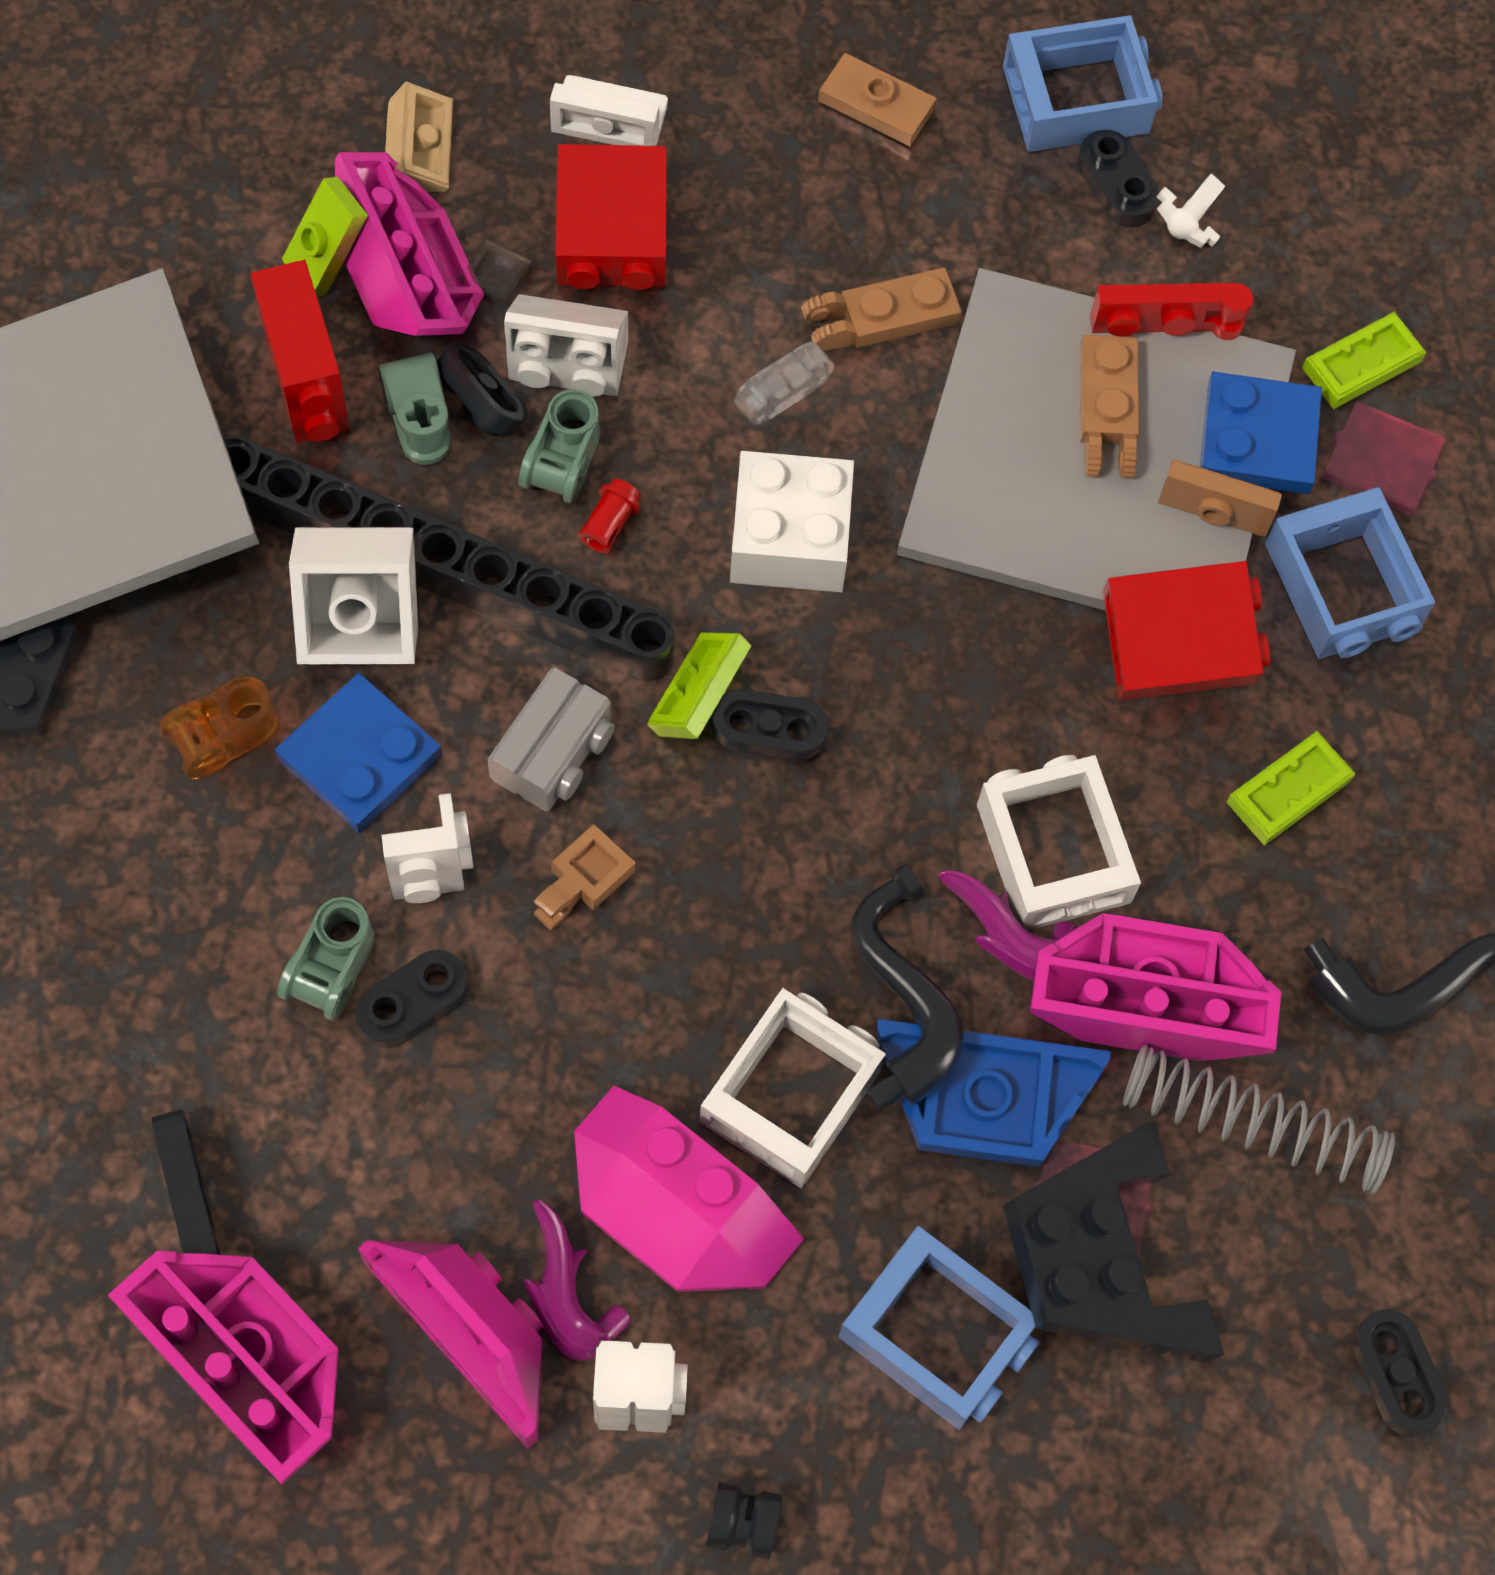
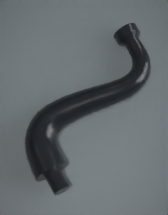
(1373, 1012)
(938, 1049)

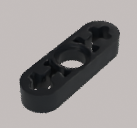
(185, 1183)

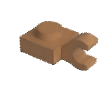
(586, 871)

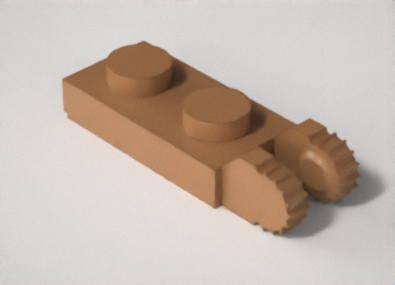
(884, 310)
(1109, 401)

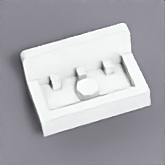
(431, 859)

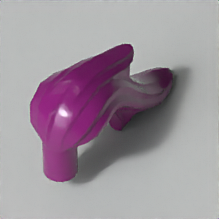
(1005, 936)
(556, 1295)

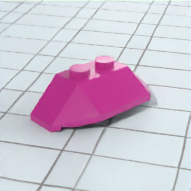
(405, 251)
(1158, 987)
(677, 1199)
(469, 1322)
(239, 1350)

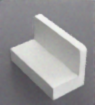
(606, 112)

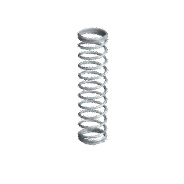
(1382, 1145)

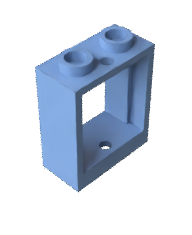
(1077, 45)
(1335, 522)
(861, 1333)

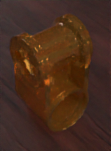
(218, 728)

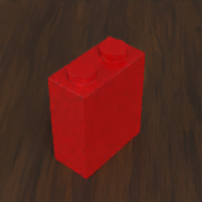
(611, 216)
(301, 351)
(1185, 630)

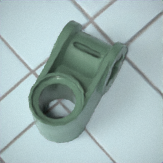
(417, 406)
(560, 455)
(324, 969)

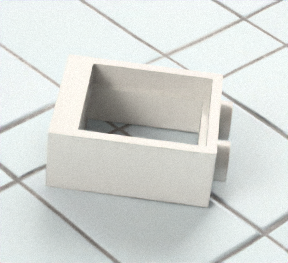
(1071, 896)
(759, 1136)

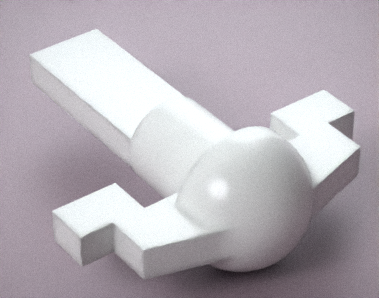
(1184, 221)

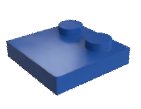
(1261, 431)
(358, 752)

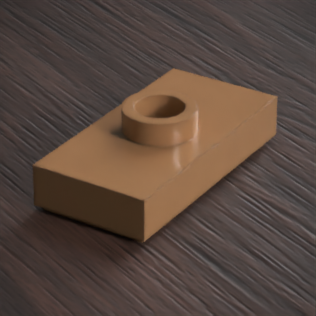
(877, 99)
(1219, 498)

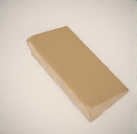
(421, 135)

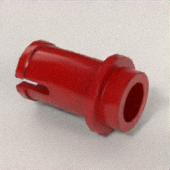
(616, 505)

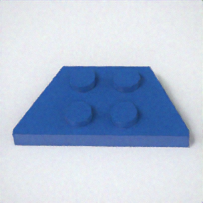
(1002, 1098)

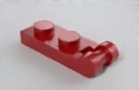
(1171, 309)

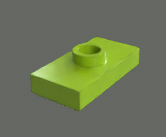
(326, 233)
(1364, 360)
(699, 685)
(1290, 788)

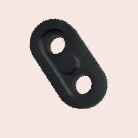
(1114, 174)
(482, 390)
(770, 721)
(415, 1000)
(1402, 1373)

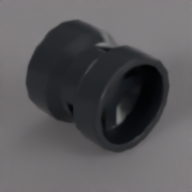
(744, 1520)

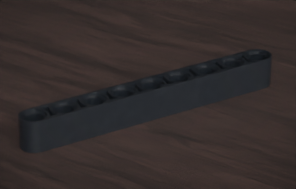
(471, 560)

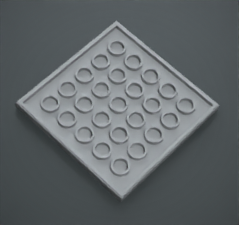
(107, 455)
(1006, 459)

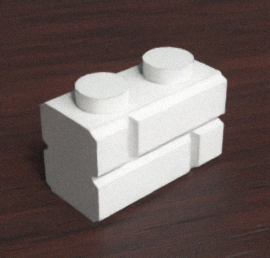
(637, 1386)

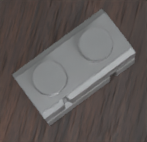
(551, 740)

